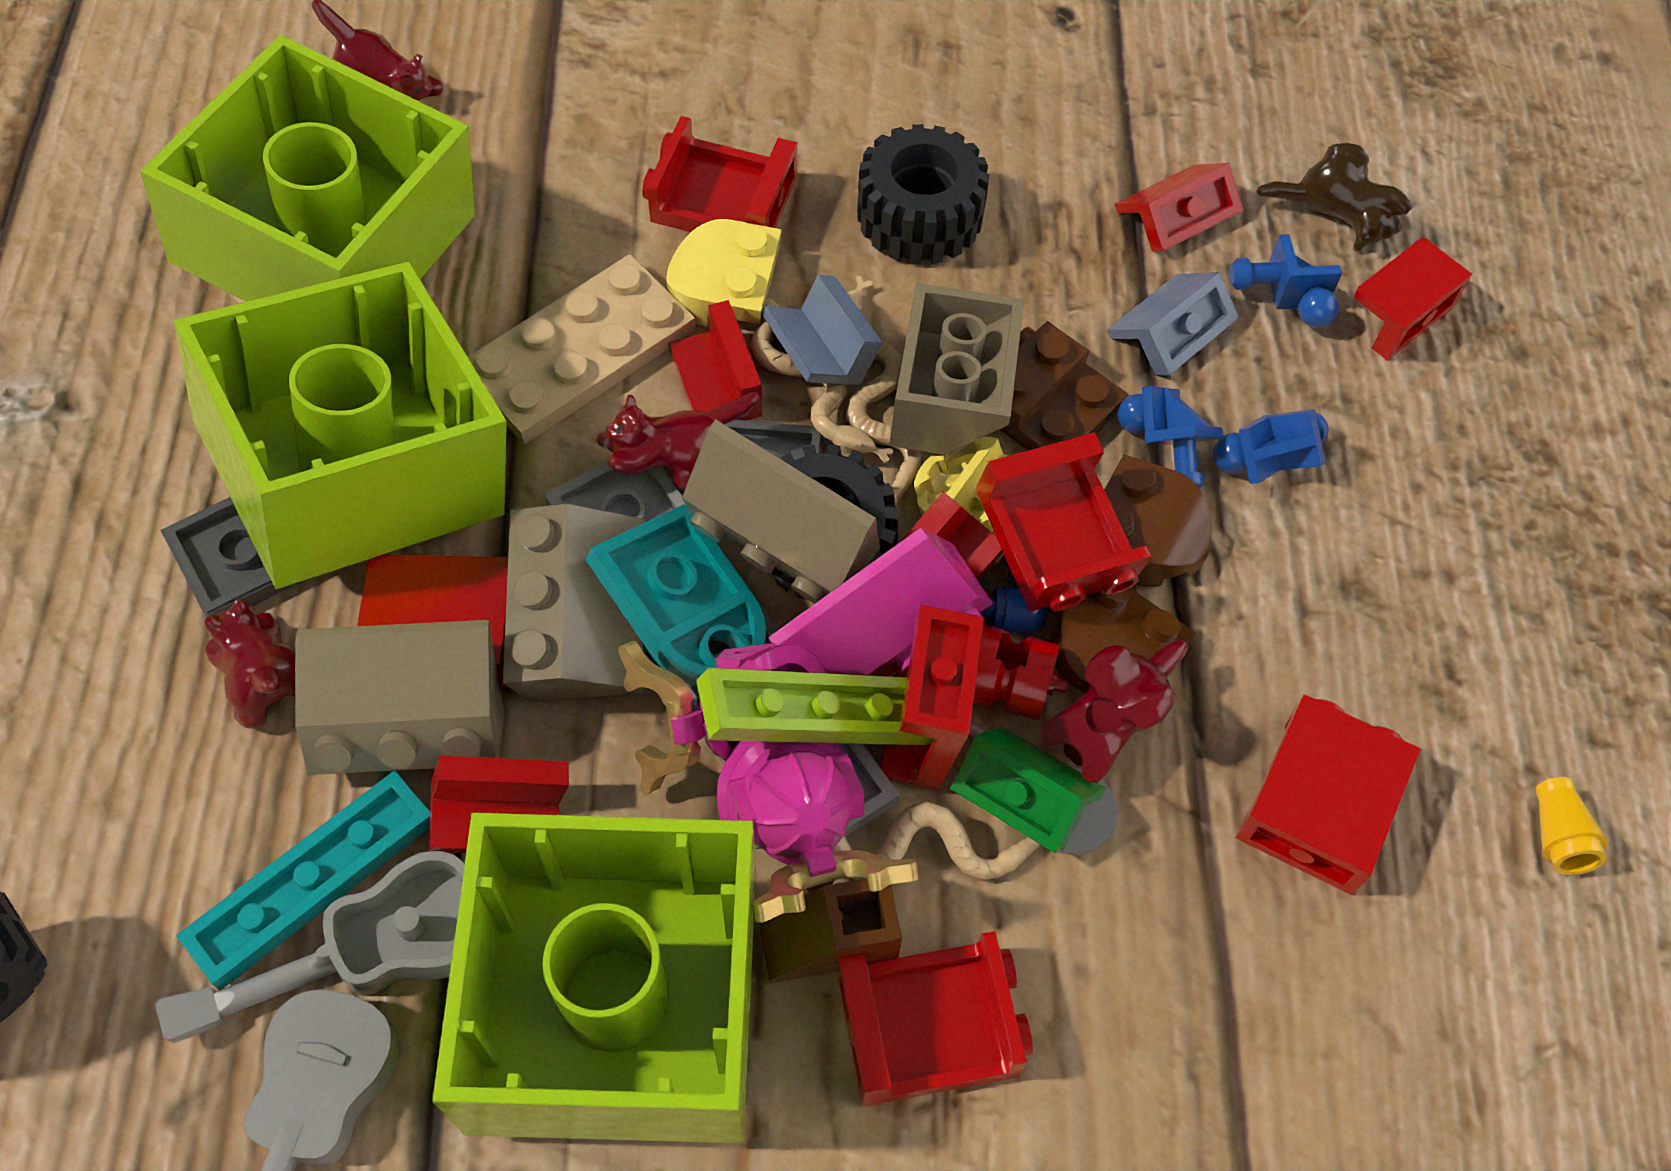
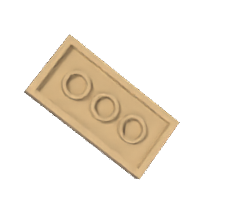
(580, 347)

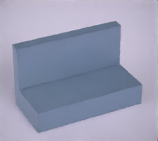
(1178, 319)
(827, 335)

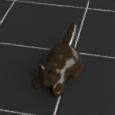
(1342, 190)

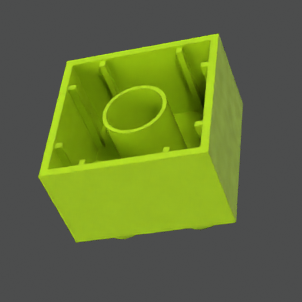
(308, 178)
(343, 421)
(600, 979)

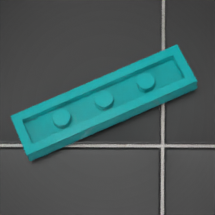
(305, 880)

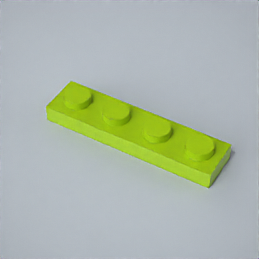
(803, 707)

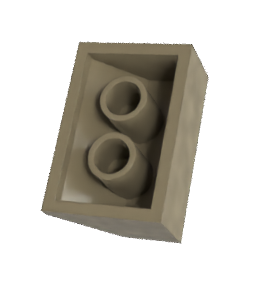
(956, 368)
(777, 514)
(558, 614)
(396, 696)

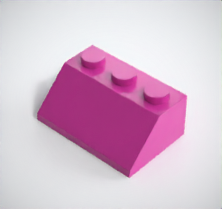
(872, 616)

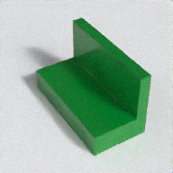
(1025, 787)

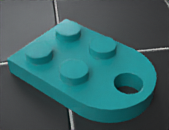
(678, 592)

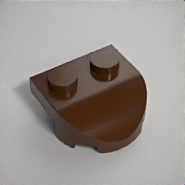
(1163, 513)
(1109, 621)

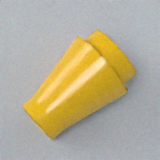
(1568, 829)

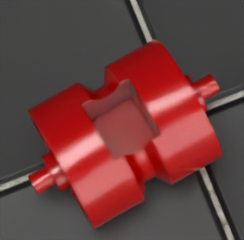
(1016, 672)

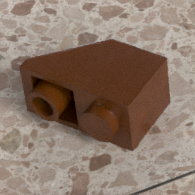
(836, 924)

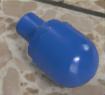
(1011, 613)

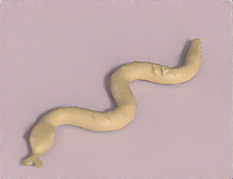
(875, 391)
(846, 436)
(954, 838)

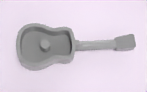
(371, 939)
(321, 1069)

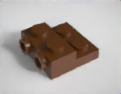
(1057, 391)

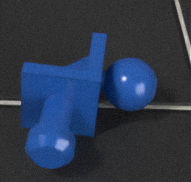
(1292, 283)
(1168, 421)
(1273, 445)

